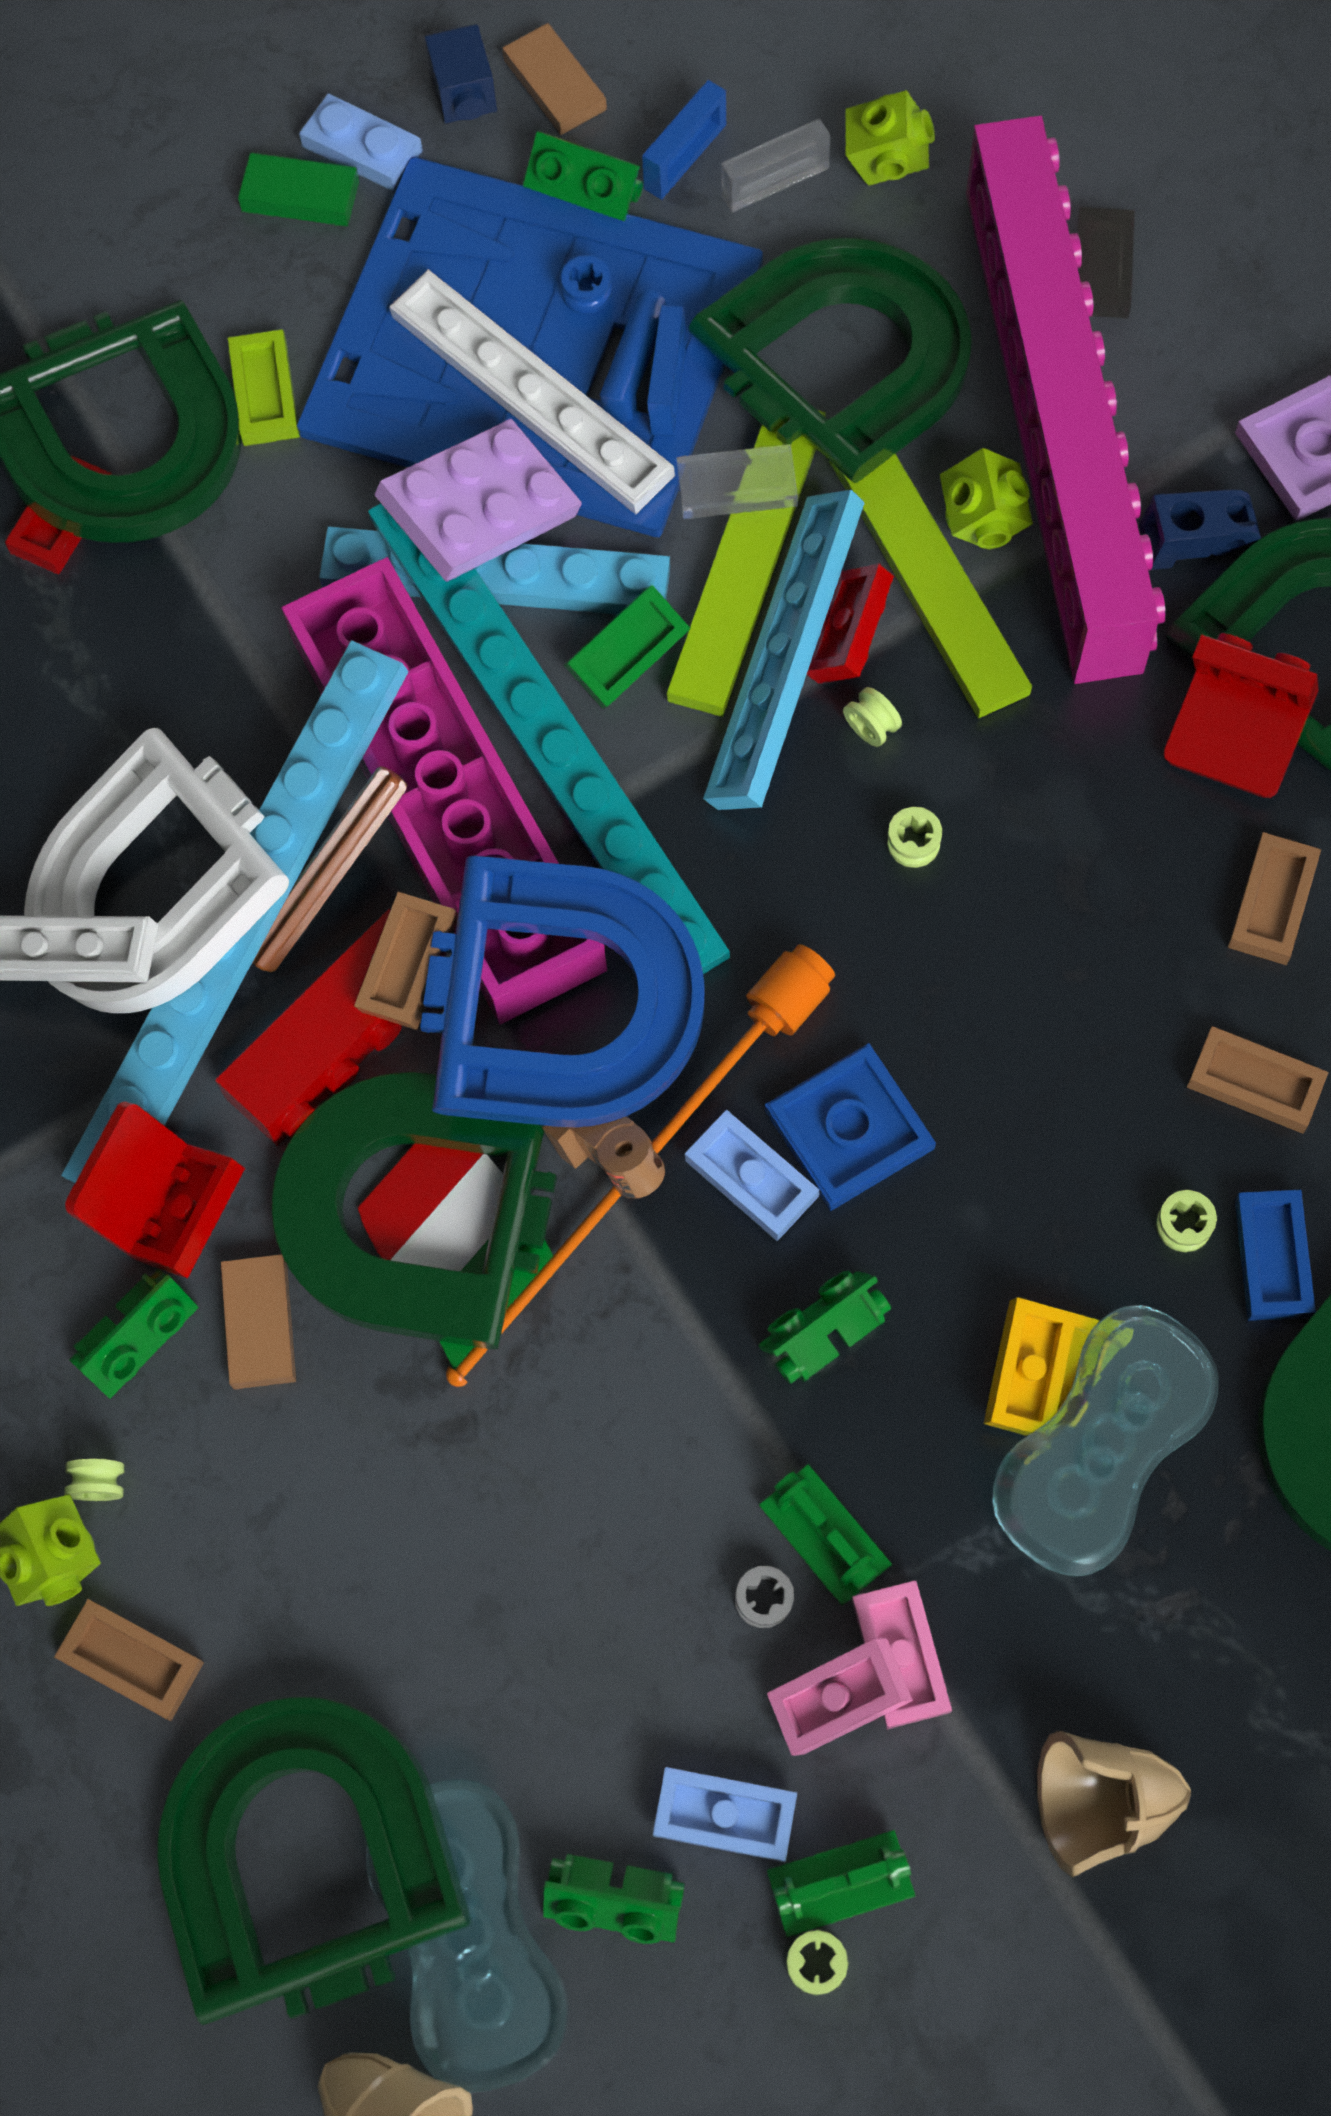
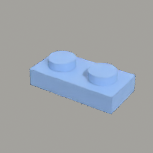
(360, 141)
(751, 1175)
(725, 1814)

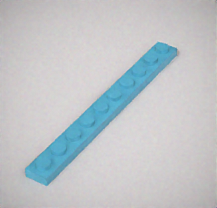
(292, 824)

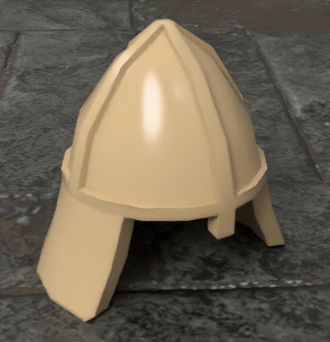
(1103, 1799)
(381, 2087)

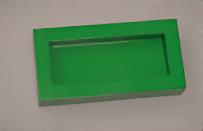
(299, 189)
(627, 646)

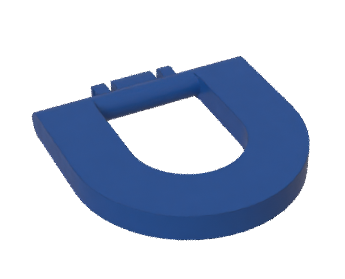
(558, 1087)

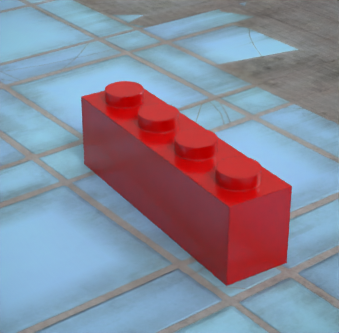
(309, 1047)

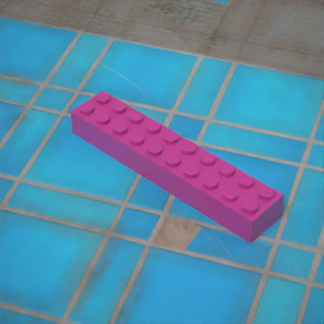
(1062, 402)

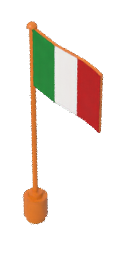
(443, 1200)

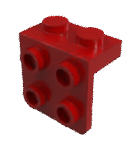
(1242, 715)
(152, 1191)

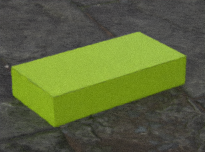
(263, 387)

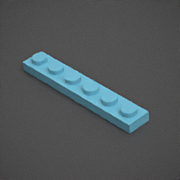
(524, 575)
(784, 651)

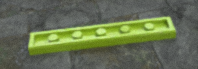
(939, 589)
(734, 595)

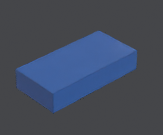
(684, 139)
(667, 370)
(1274, 1255)

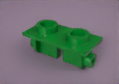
(582, 176)
(842, 1307)
(152, 1314)
(824, 1534)
(841, 1883)
(582, 1898)

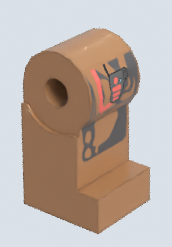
(618, 1149)

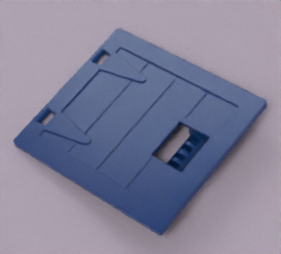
(506, 258)

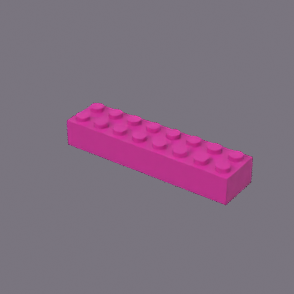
(457, 787)

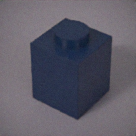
(461, 74)

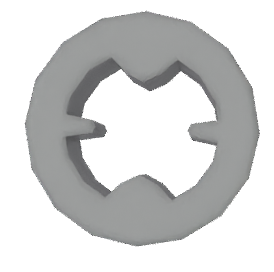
(751, 1581)

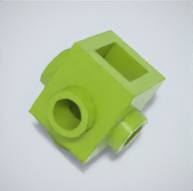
(888, 138)
(986, 499)
(45, 1552)

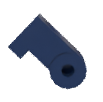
(1199, 525)

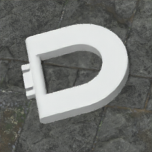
(207, 916)

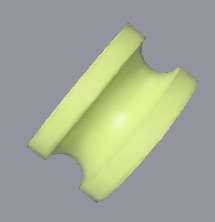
(872, 716)
(920, 821)
(1183, 1202)
(94, 1479)
(838, 1963)

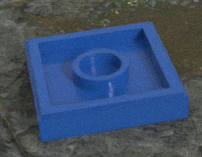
(849, 1126)

